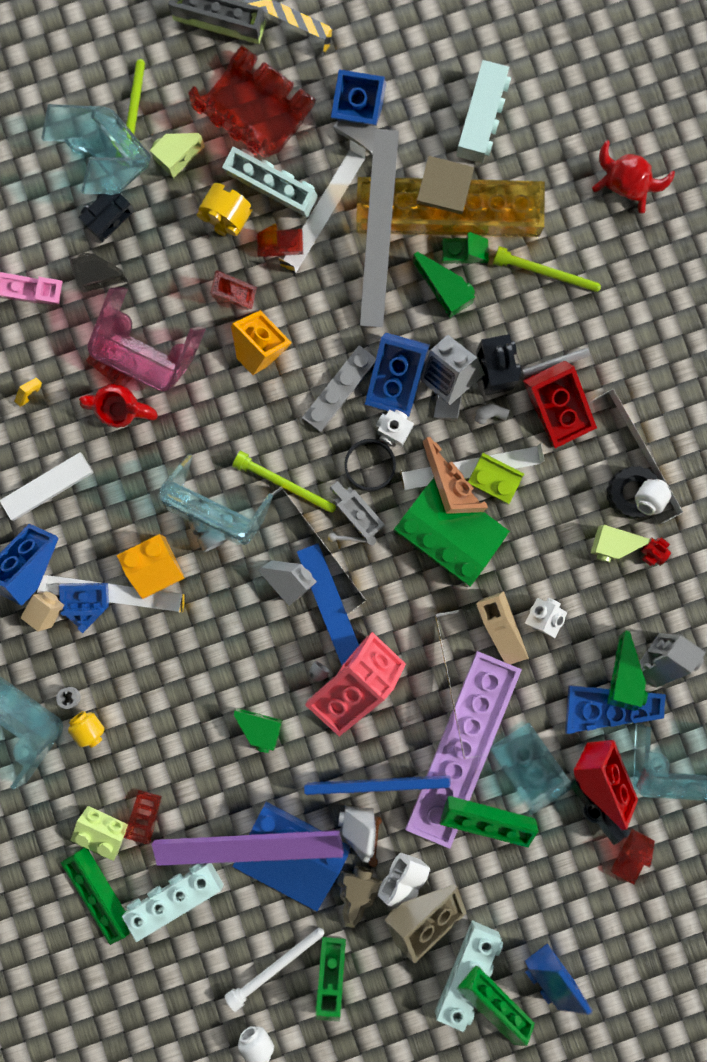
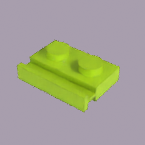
(495, 478)

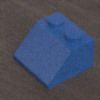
(358, 97)

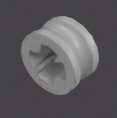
(60, 698)

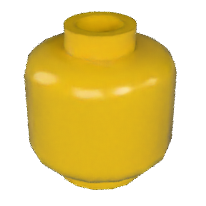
(86, 729)

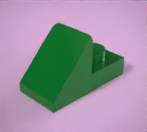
(465, 250)

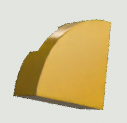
(25, 390)

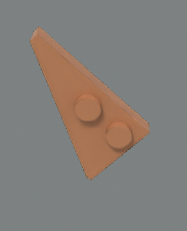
(451, 484)

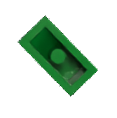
(259, 729)

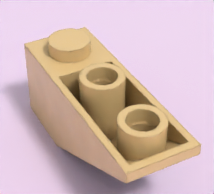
(502, 628)

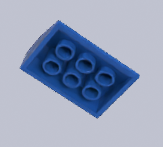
(299, 879)

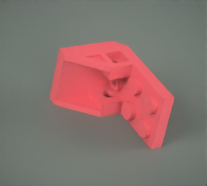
(359, 685)

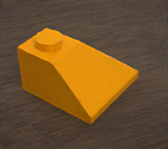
(257, 341)

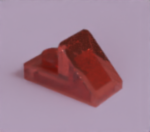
(279, 242)
(232, 290)
(633, 856)

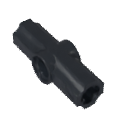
(596, 815)

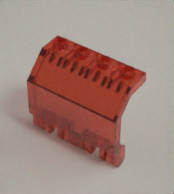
(254, 104)

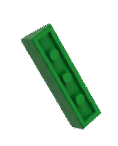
(489, 821)
(97, 895)
(496, 1006)

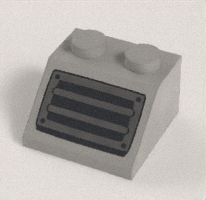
(450, 370)

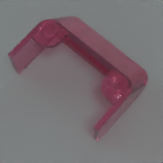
(115, 348)

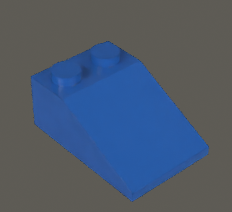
(396, 373)
(25, 563)
(556, 982)

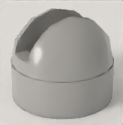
(318, 671)

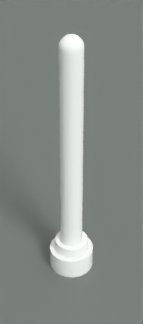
(237, 997)

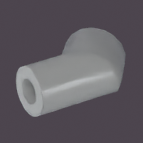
(489, 411)

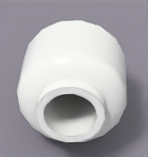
(652, 496)
(255, 1045)

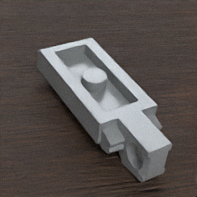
(357, 511)

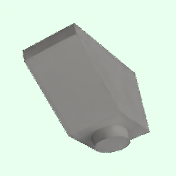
(288, 579)

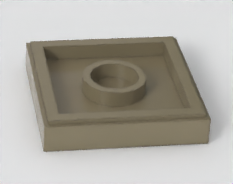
(445, 185)

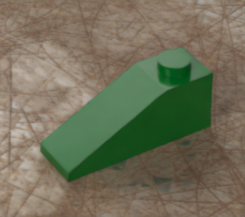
(446, 285)
(627, 680)
(330, 979)

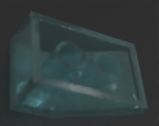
(531, 768)

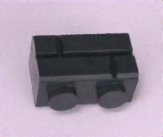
(105, 214)

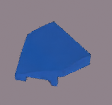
(83, 602)

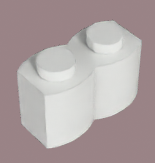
(404, 880)

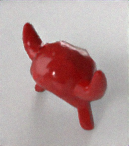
(630, 177)
(117, 406)

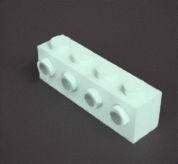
(482, 111)
(270, 182)
(172, 900)
(479, 950)

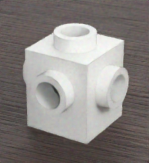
(396, 436)
(546, 616)

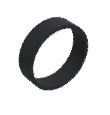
(370, 441)

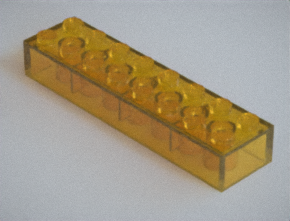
(489, 209)

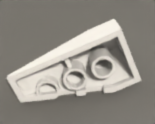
(358, 829)

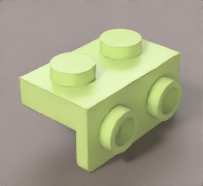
(99, 833)

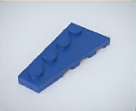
(589, 710)

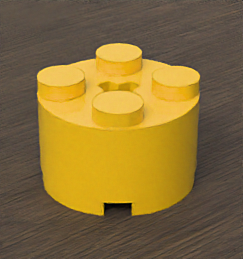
(224, 210)

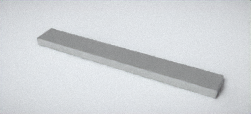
(379, 227)

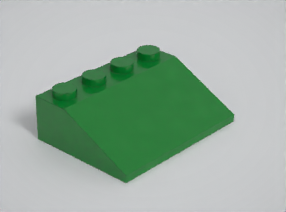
(453, 541)

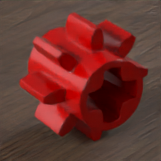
(656, 551)

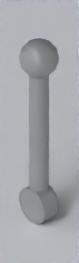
(332, 537)

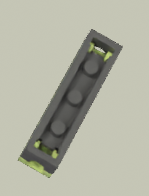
(221, 16)

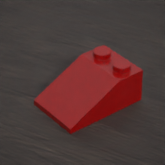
(560, 403)
(607, 781)

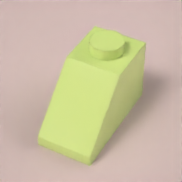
(176, 151)
(615, 543)

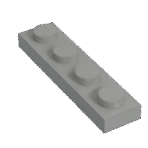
(339, 389)

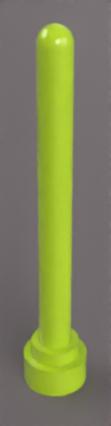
(135, 95)
(504, 257)
(243, 462)

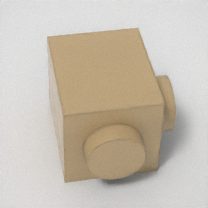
(42, 611)

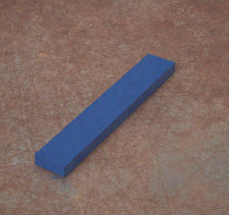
(329, 602)
(376, 785)

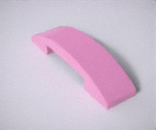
(30, 289)

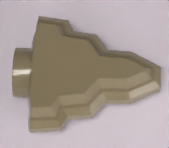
(357, 892)

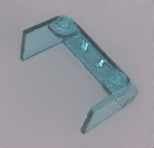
(98, 130)
(207, 512)
(33, 726)
(653, 774)

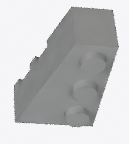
(670, 659)

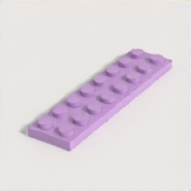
(479, 715)

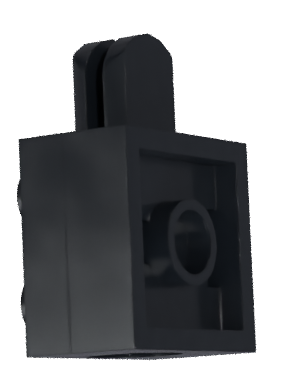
(498, 364)

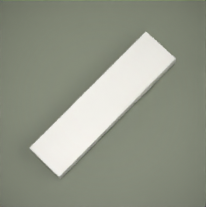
(46, 486)

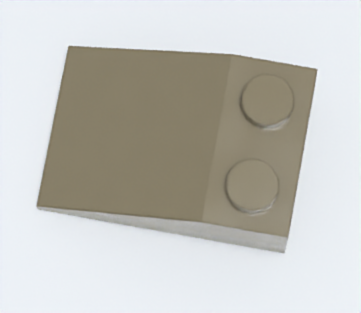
(425, 920)

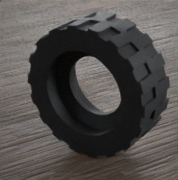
(616, 486)

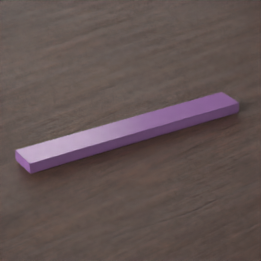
(248, 848)

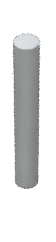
(571, 357)

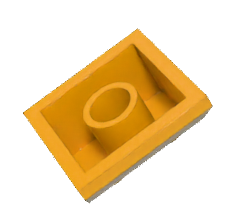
(151, 566)

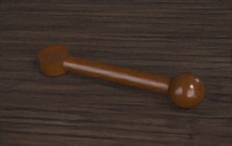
(373, 860)

